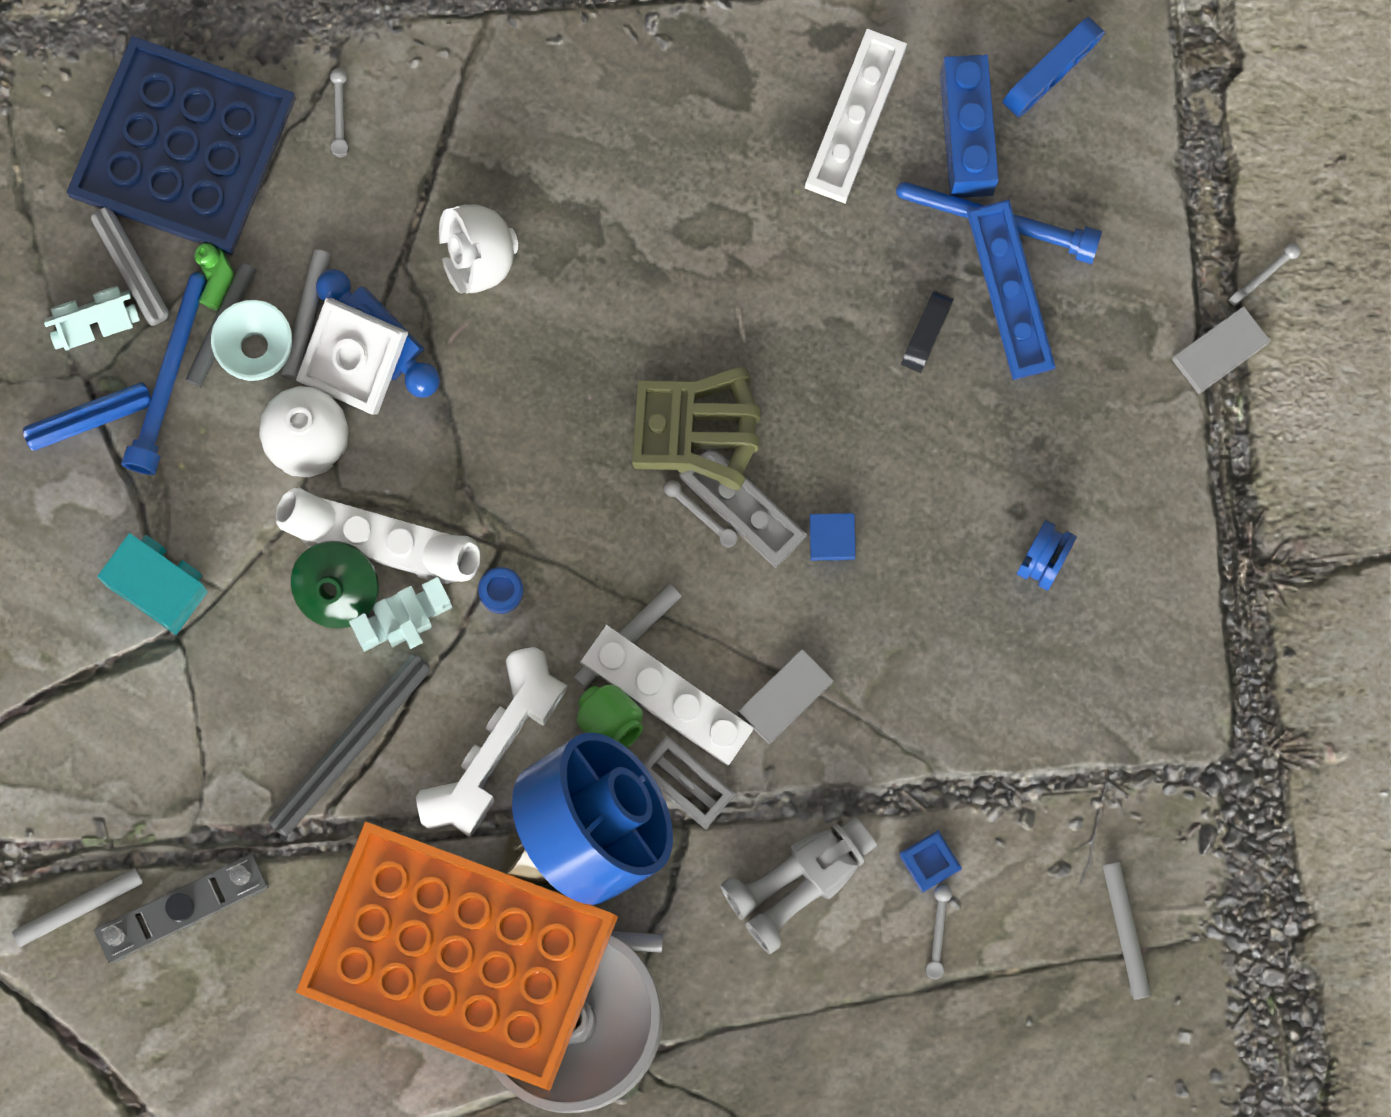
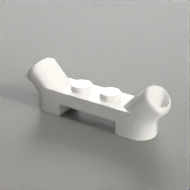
(379, 537)
(534, 696)

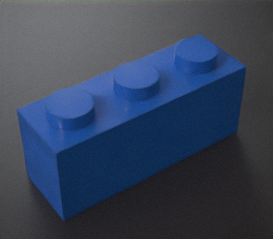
(968, 126)

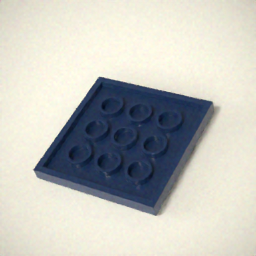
(181, 145)

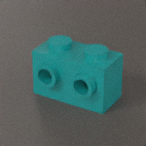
(153, 582)

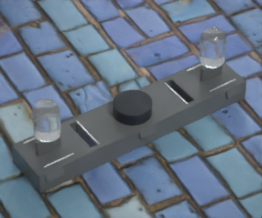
(180, 908)

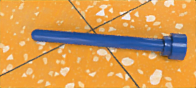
(1080, 243)
(142, 454)

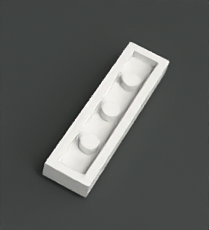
(856, 116)
(667, 695)

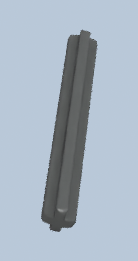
(349, 745)

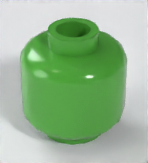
(610, 713)

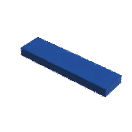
(1011, 290)

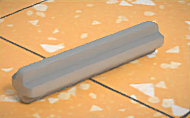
(130, 266)

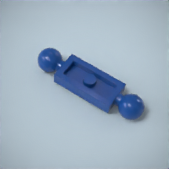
(420, 378)

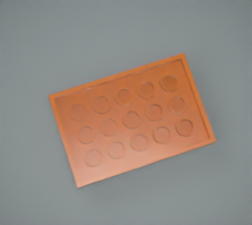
(457, 955)

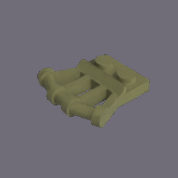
(666, 426)

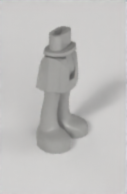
(824, 862)

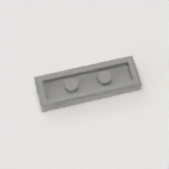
(748, 512)

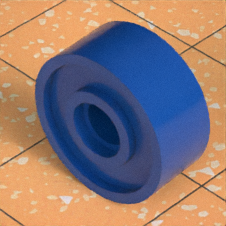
(592, 818)

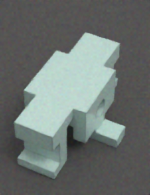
(402, 616)

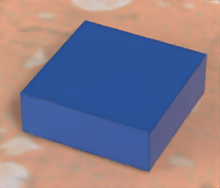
(832, 537)
(930, 861)

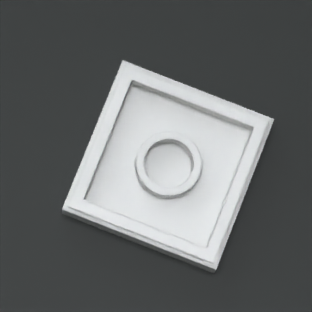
(352, 356)

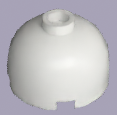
(478, 247)
(303, 431)

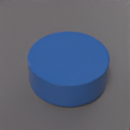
(500, 590)

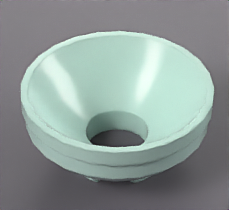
(246, 320)

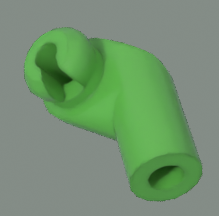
(217, 272)

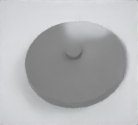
(610, 1041)

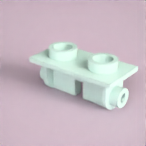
(75, 321)

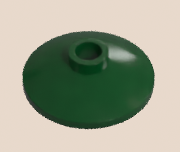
(344, 568)

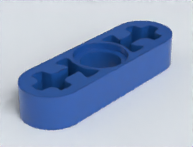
(1053, 67)

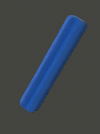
(87, 416)

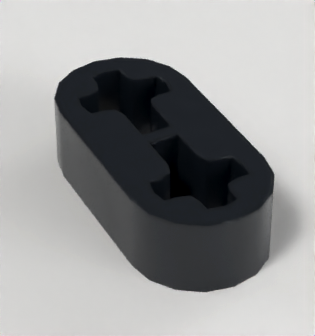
(927, 331)

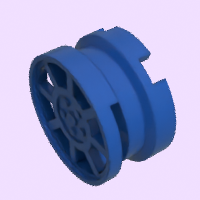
(1038, 559)

